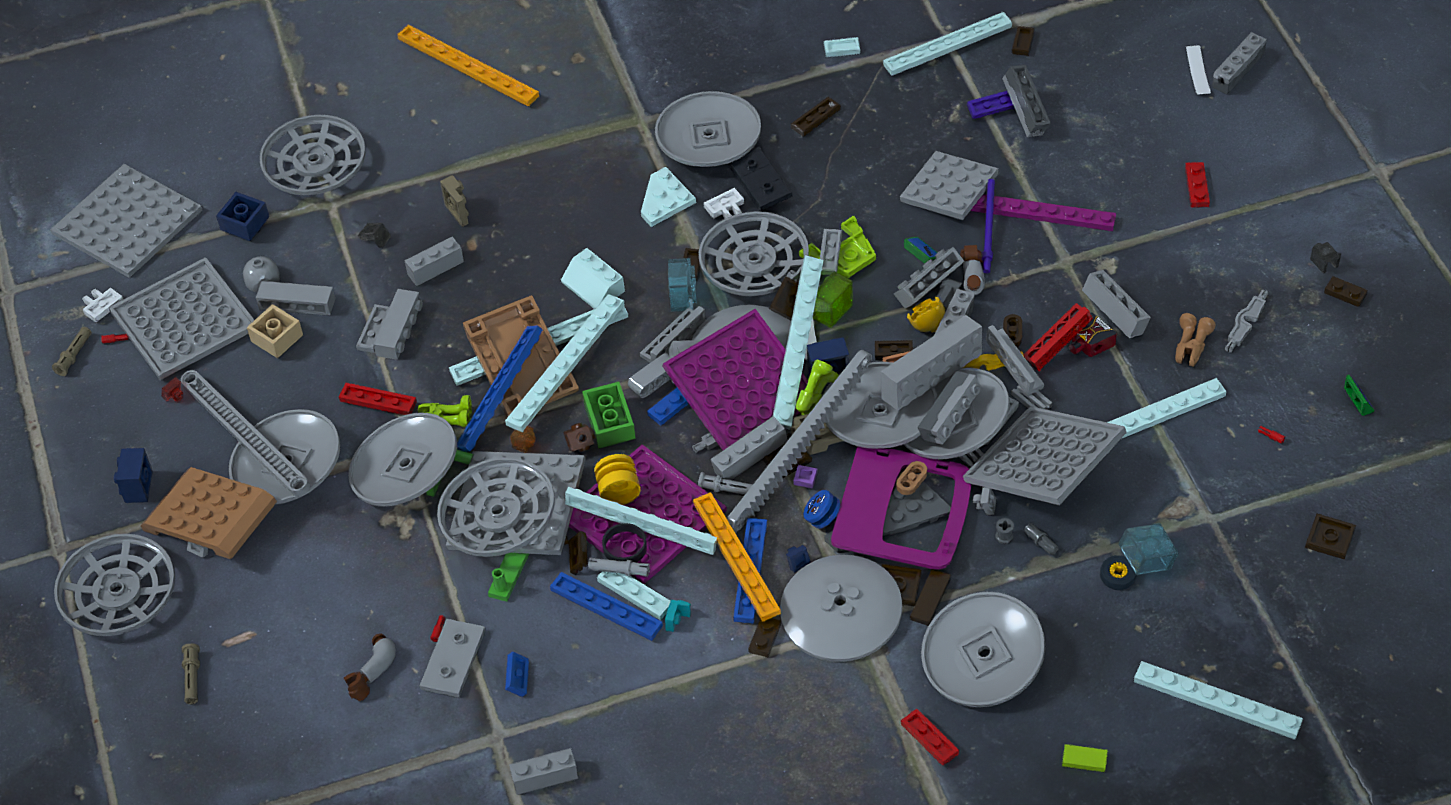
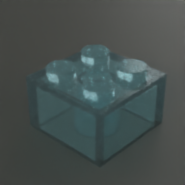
(681, 284)
(1148, 548)

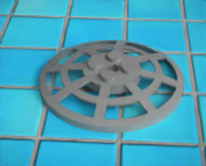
(318, 150)
(756, 249)
(494, 501)
(111, 579)

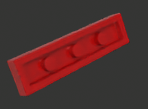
(377, 399)

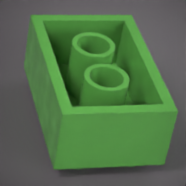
(609, 414)

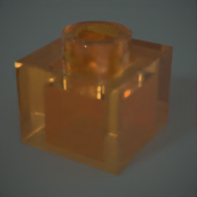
(523, 440)

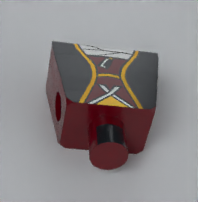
(1093, 338)

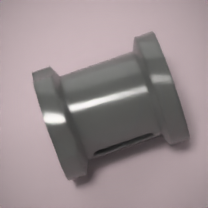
(1004, 531)

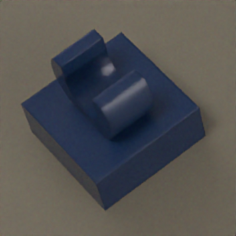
(797, 558)

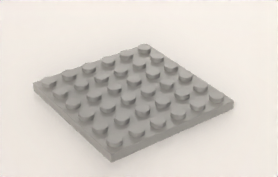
(126, 220)
(182, 318)
(1044, 455)
(562, 472)

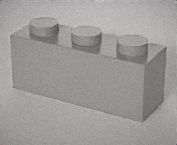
(434, 261)
(543, 771)

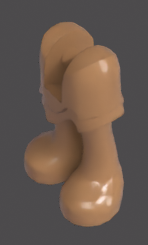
(1195, 346)

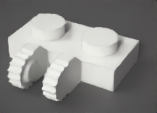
(724, 203)
(98, 308)

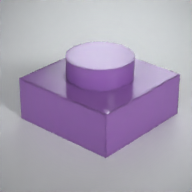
(805, 476)

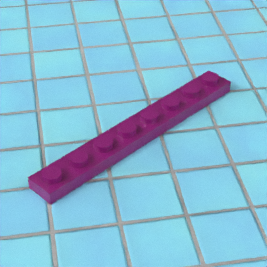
(1048, 212)

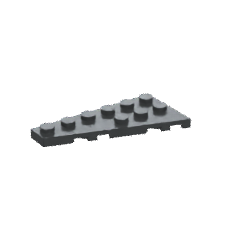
(909, 511)

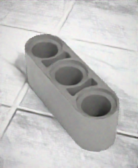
(650, 377)

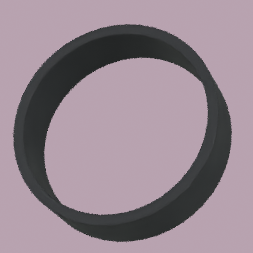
(624, 527)

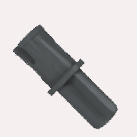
(1041, 539)

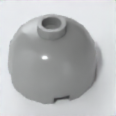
(258, 270)

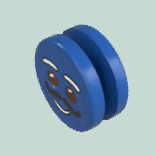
(821, 509)

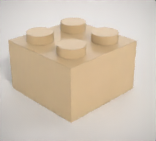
(275, 331)

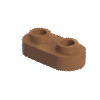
(910, 479)

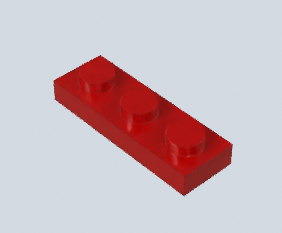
(1197, 184)
(929, 737)

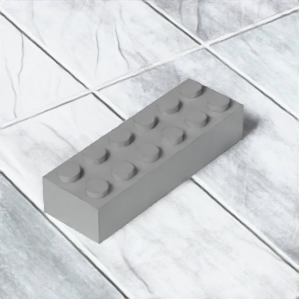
(931, 362)

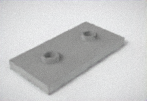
(452, 658)

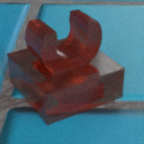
(172, 390)

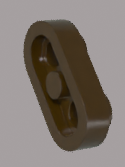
(1013, 328)

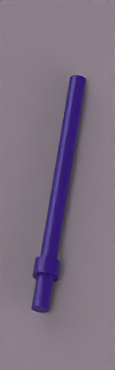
(987, 254)

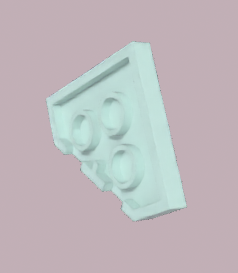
(664, 197)

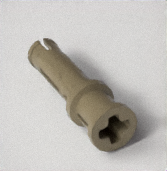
(68, 357)
(190, 665)

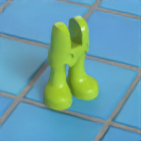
(819, 377)
(460, 412)

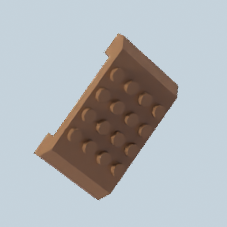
(495, 337)
(210, 511)

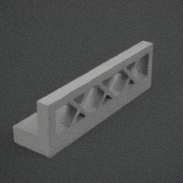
(678, 330)
(1014, 361)

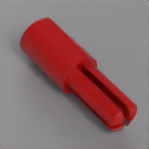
(113, 338)
(1273, 434)
(437, 628)

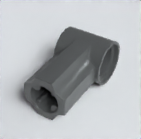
(947, 290)

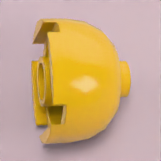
(927, 315)

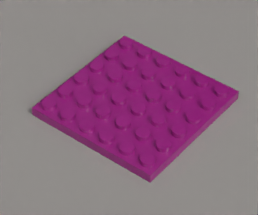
(732, 377)
(663, 494)

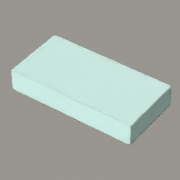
(842, 47)

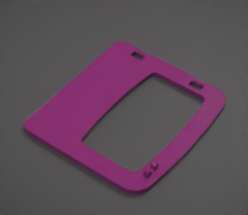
(867, 499)

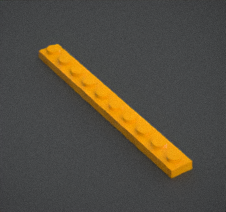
(468, 65)

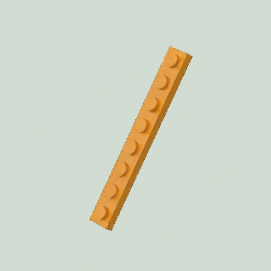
(737, 557)

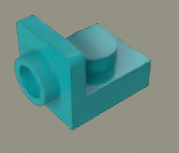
(675, 611)

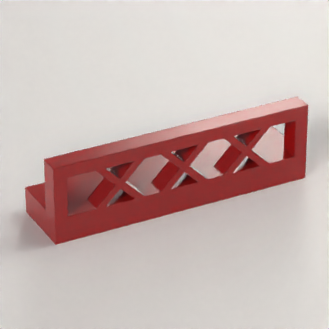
(1060, 338)

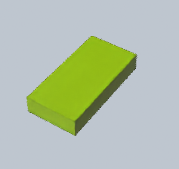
(1084, 758)

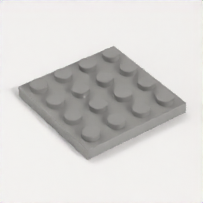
(949, 185)

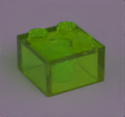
(833, 299)

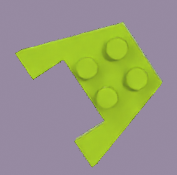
(854, 251)

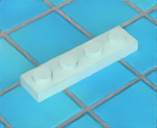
(636, 593)

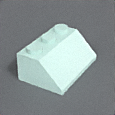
(592, 278)

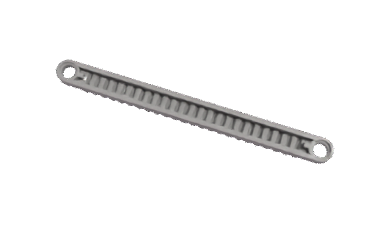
(245, 433)
(799, 440)

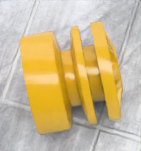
(617, 479)

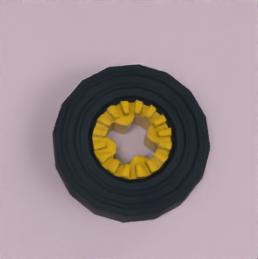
(1118, 564)

